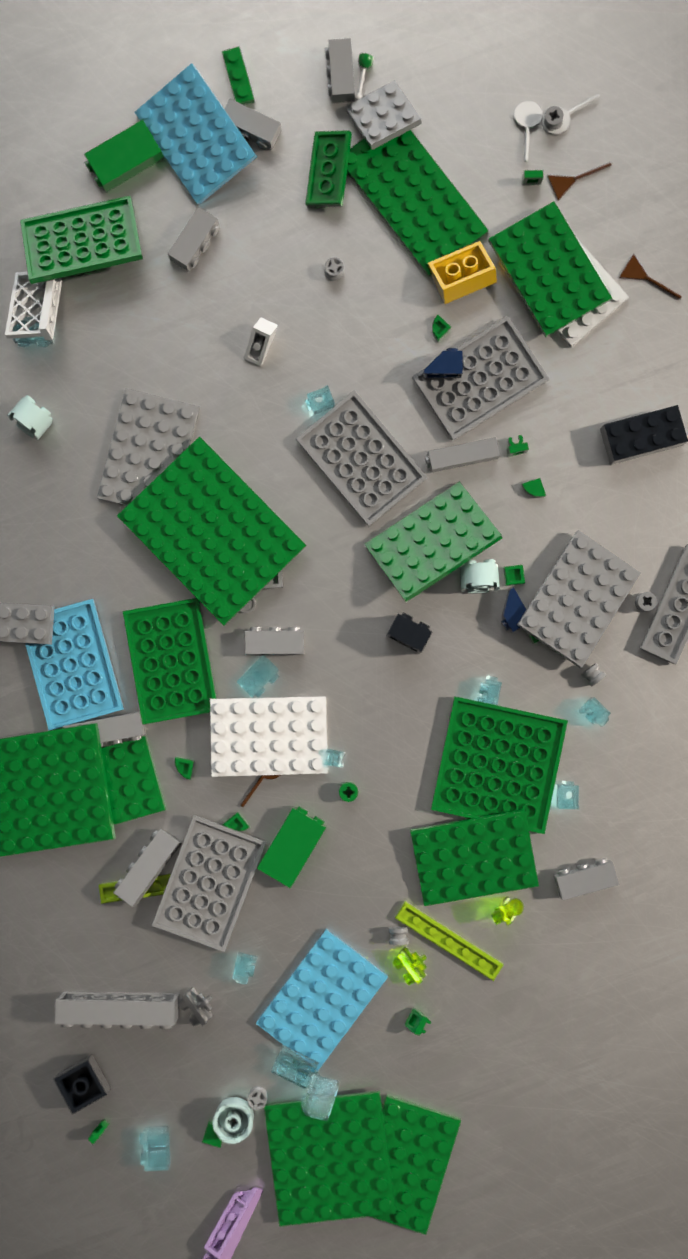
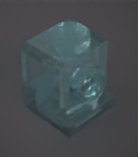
(325, 404)
(490, 690)
(595, 712)
(562, 801)
(244, 967)

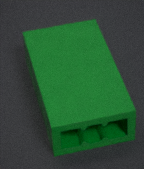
(123, 156)
(292, 846)

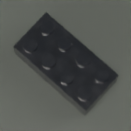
(643, 434)

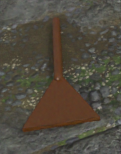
(562, 183)
(635, 271)

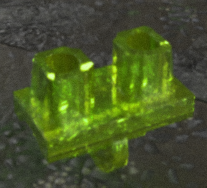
(507, 910)
(414, 965)

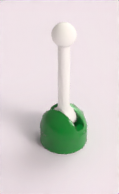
(365, 62)

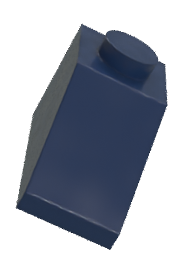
(446, 365)
(512, 611)

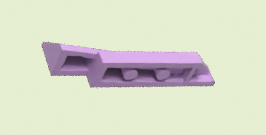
(232, 1224)

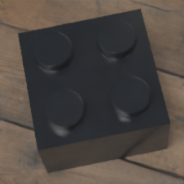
(409, 633)
(82, 1084)

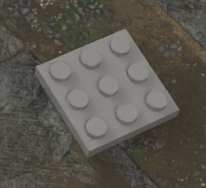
(383, 115)

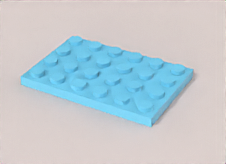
(196, 134)
(76, 669)
(322, 998)

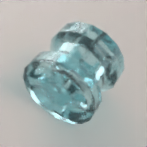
(334, 757)

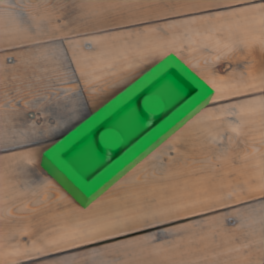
(238, 76)

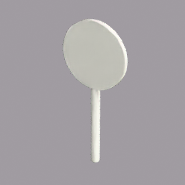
(528, 115)
(566, 119)

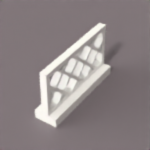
(47, 303)

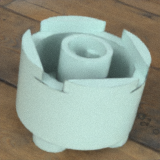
(30, 417)
(479, 576)
(222, 1123)

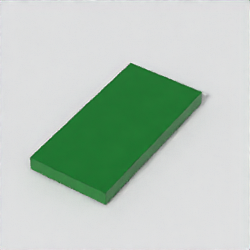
(328, 168)

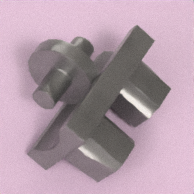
(198, 1005)

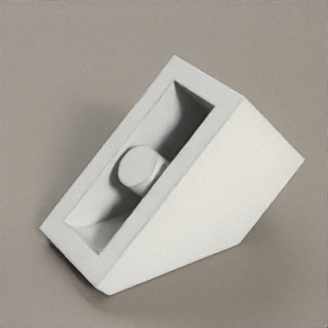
(260, 341)

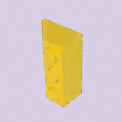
(463, 272)

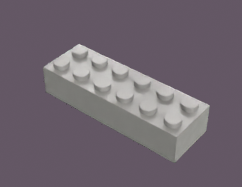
(117, 1009)

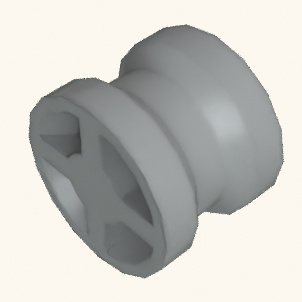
(553, 123)
(334, 264)
(642, 604)
(593, 674)
(398, 935)
(257, 1102)

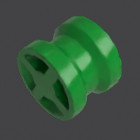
(348, 791)

